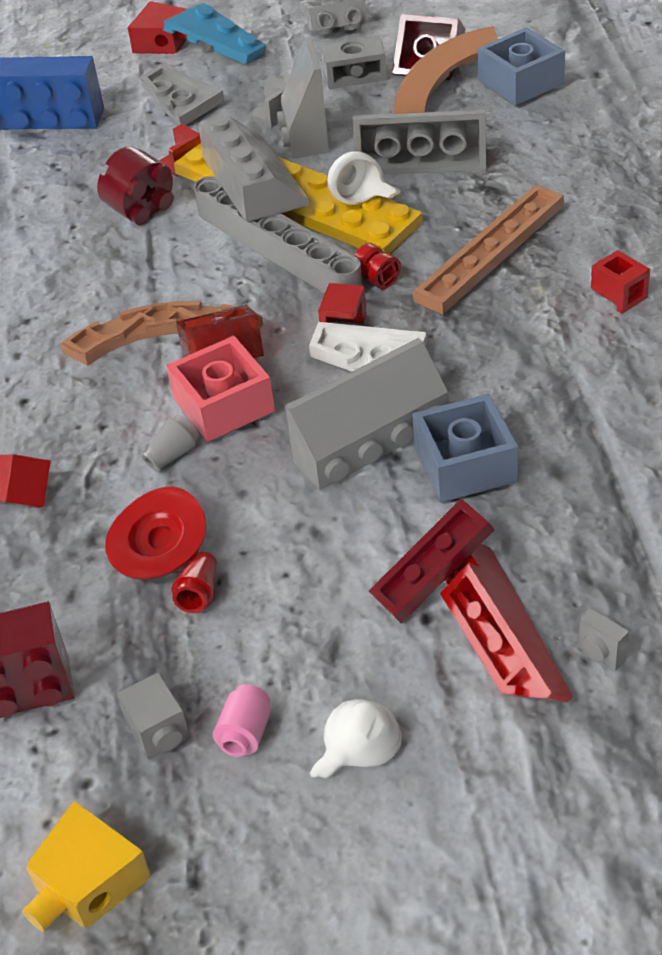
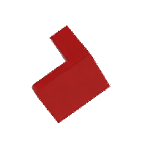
(185, 140)
(343, 303)
(23, 480)

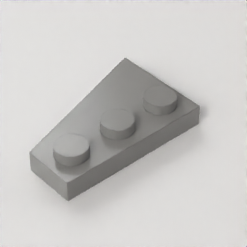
(181, 94)

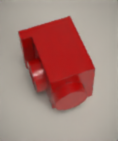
(621, 280)

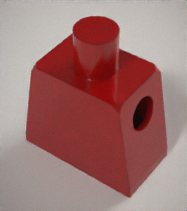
(147, 31)

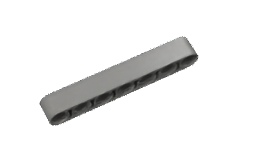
(279, 240)

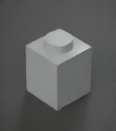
(153, 716)

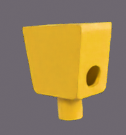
(82, 870)

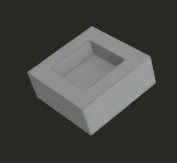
(602, 639)

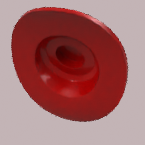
(156, 534)

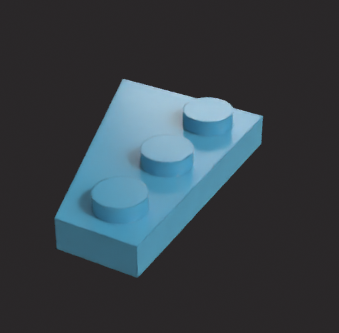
(209, 26)

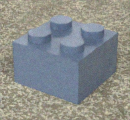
(521, 66)
(465, 447)

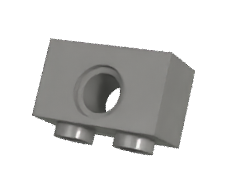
(354, 62)

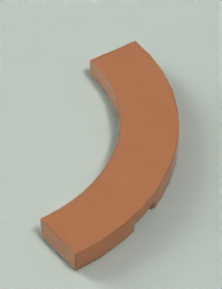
(435, 68)
(132, 326)

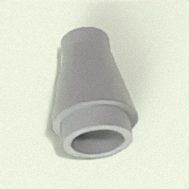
(171, 442)

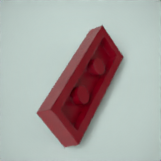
(432, 560)

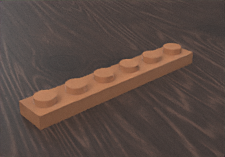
(488, 249)

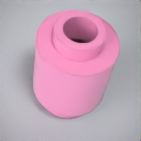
(242, 721)

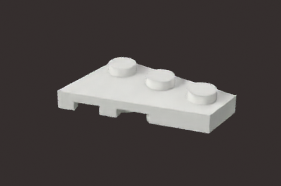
(357, 345)

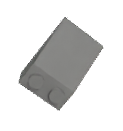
(303, 107)

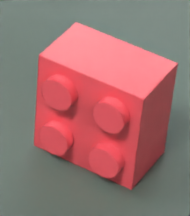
(221, 388)

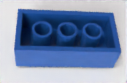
(49, 93)

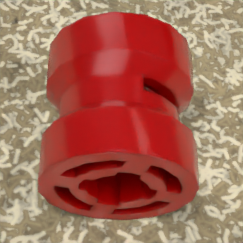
(378, 267)

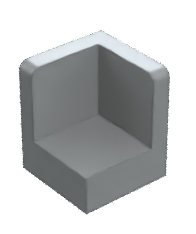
(267, 113)

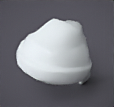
(357, 179)
(358, 735)

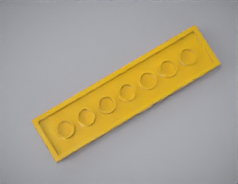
(374, 221)

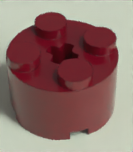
(136, 184)

